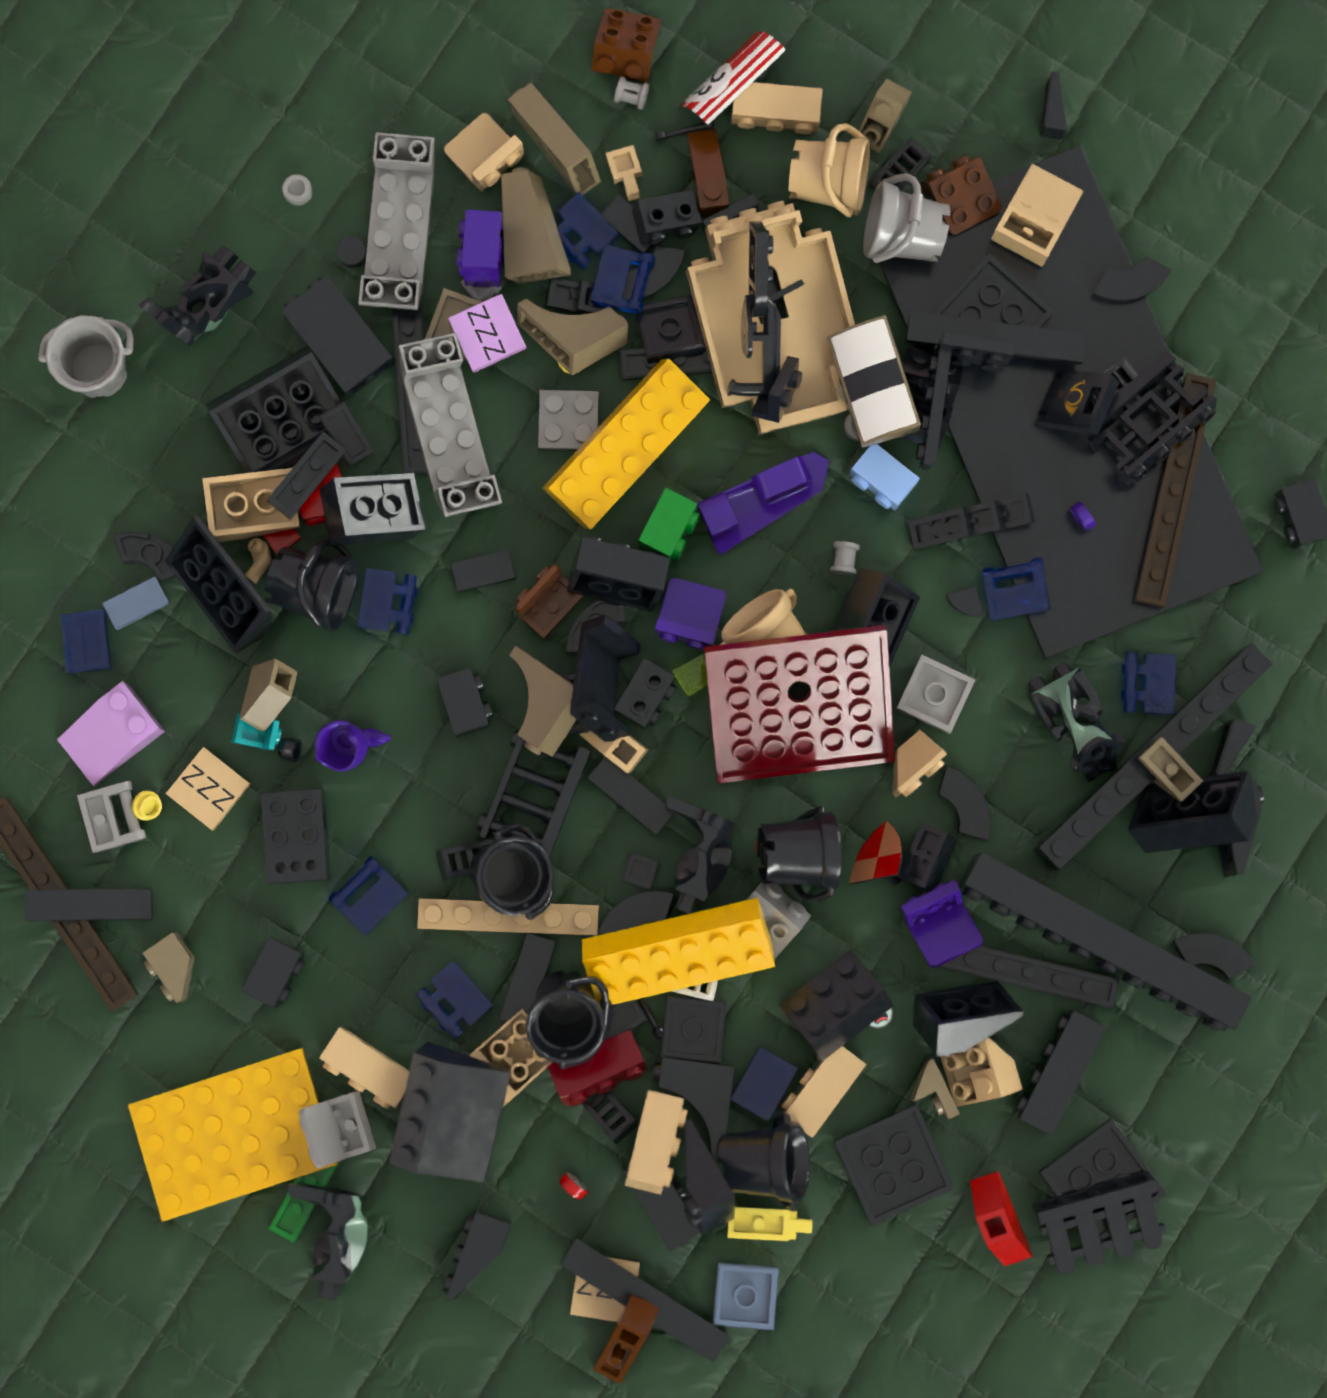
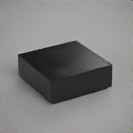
(640, 871)

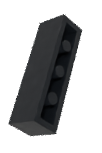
(1060, 1071)

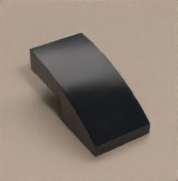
(571, 296)

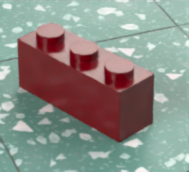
(614, 1062)

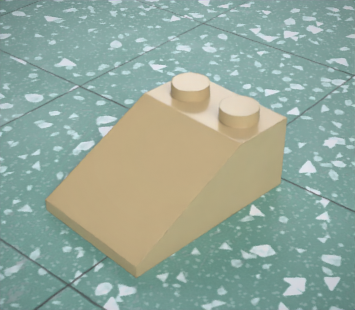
(240, 508)

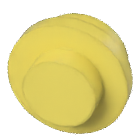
(146, 805)

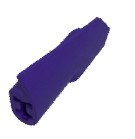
(762, 500)

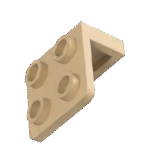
(484, 151)

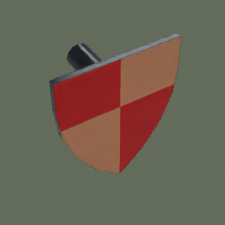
(879, 857)

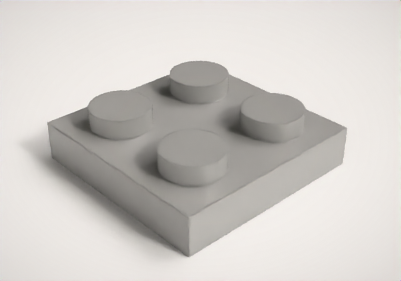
(566, 418)
(935, 694)

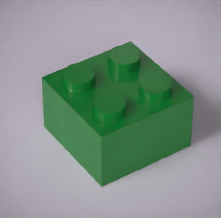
(669, 524)

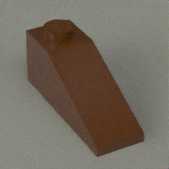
(708, 172)
(626, 1338)

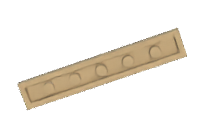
(478, 916)

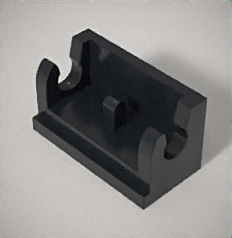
(927, 857)

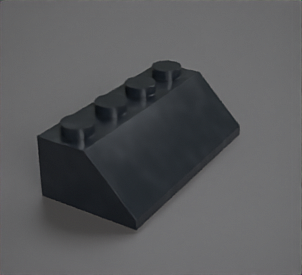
(877, 602)
(1212, 814)

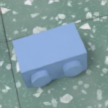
(883, 477)

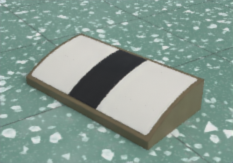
(874, 382)

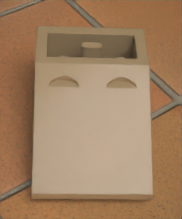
(1037, 215)
(512, 1051)

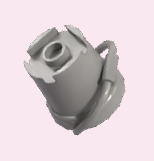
(904, 223)
(87, 355)

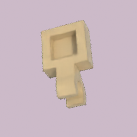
(625, 167)

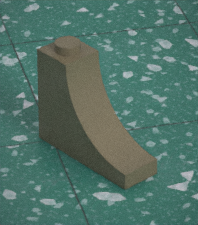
(573, 339)
(548, 705)

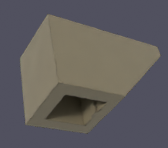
(884, 114)
(267, 693)
(172, 964)

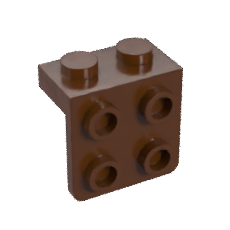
(625, 44)
(966, 190)
(546, 602)

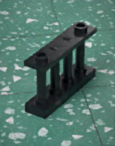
(563, 789)

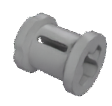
(623, 89)
(844, 558)

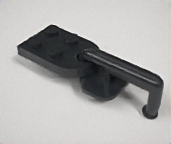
(759, 305)

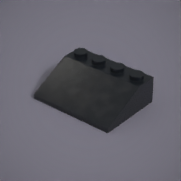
(275, 413)
(219, 587)
(449, 1114)

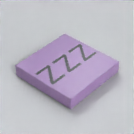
(487, 333)

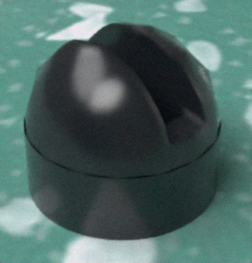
(290, 749)

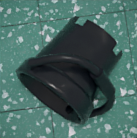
(314, 584)
(802, 853)
(514, 873)
(567, 1020)
(768, 1161)

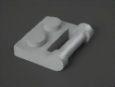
(101, 817)

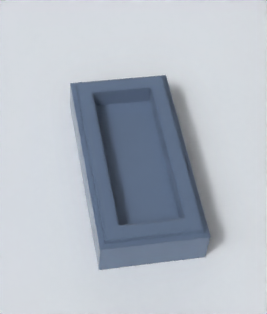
(136, 603)

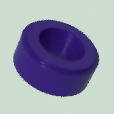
(1082, 516)

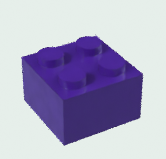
(481, 248)

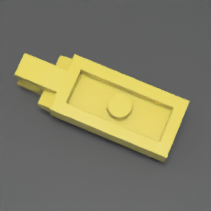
(767, 1224)

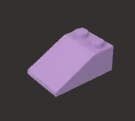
(110, 733)

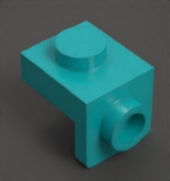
(249, 736)

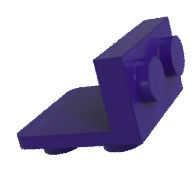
(690, 613)
(941, 924)

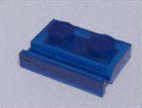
(86, 641)
(763, 1083)

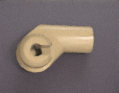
(261, 559)

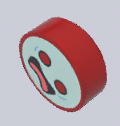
(573, 1186)

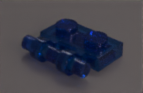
(588, 225)
(378, 600)
(1158, 683)
(461, 994)

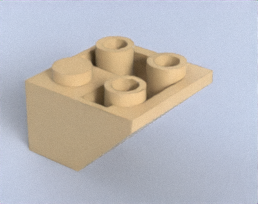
(914, 759)
(981, 1074)

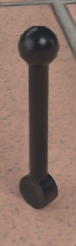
(661, 136)
(658, 1032)

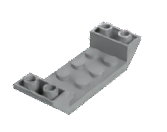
(398, 221)
(446, 425)

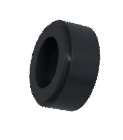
(351, 251)

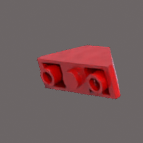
(998, 1219)

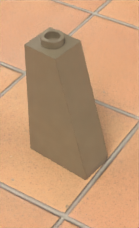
(555, 139)
(529, 230)

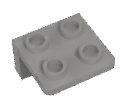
(781, 914)
(336, 1129)

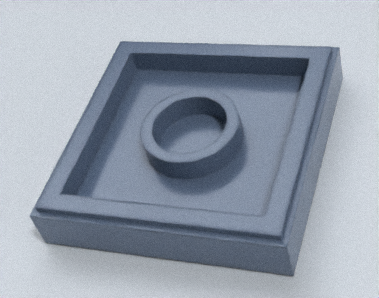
(745, 1296)

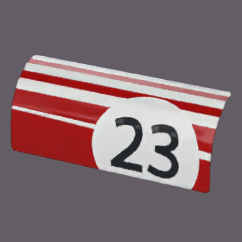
(734, 76)

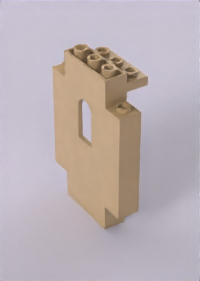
(812, 310)

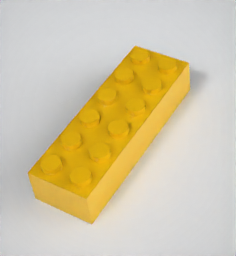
(626, 443)
(680, 952)

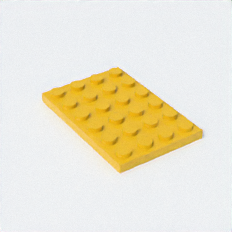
(226, 1134)

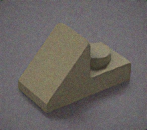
(1169, 769)
(930, 1082)

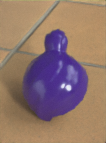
(345, 745)

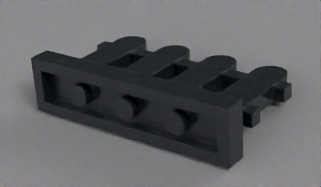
(1081, 1205)

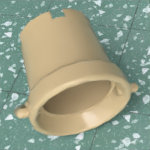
(831, 171)
(764, 618)

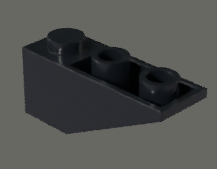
(482, 1246)

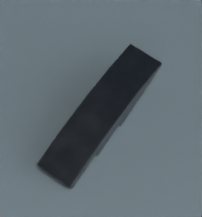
(971, 521)
(88, 905)

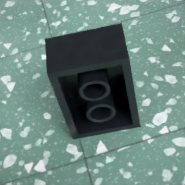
(618, 573)
(836, 1005)

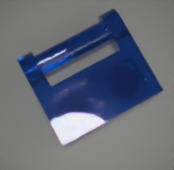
(613, 276)
(1016, 599)
(375, 902)

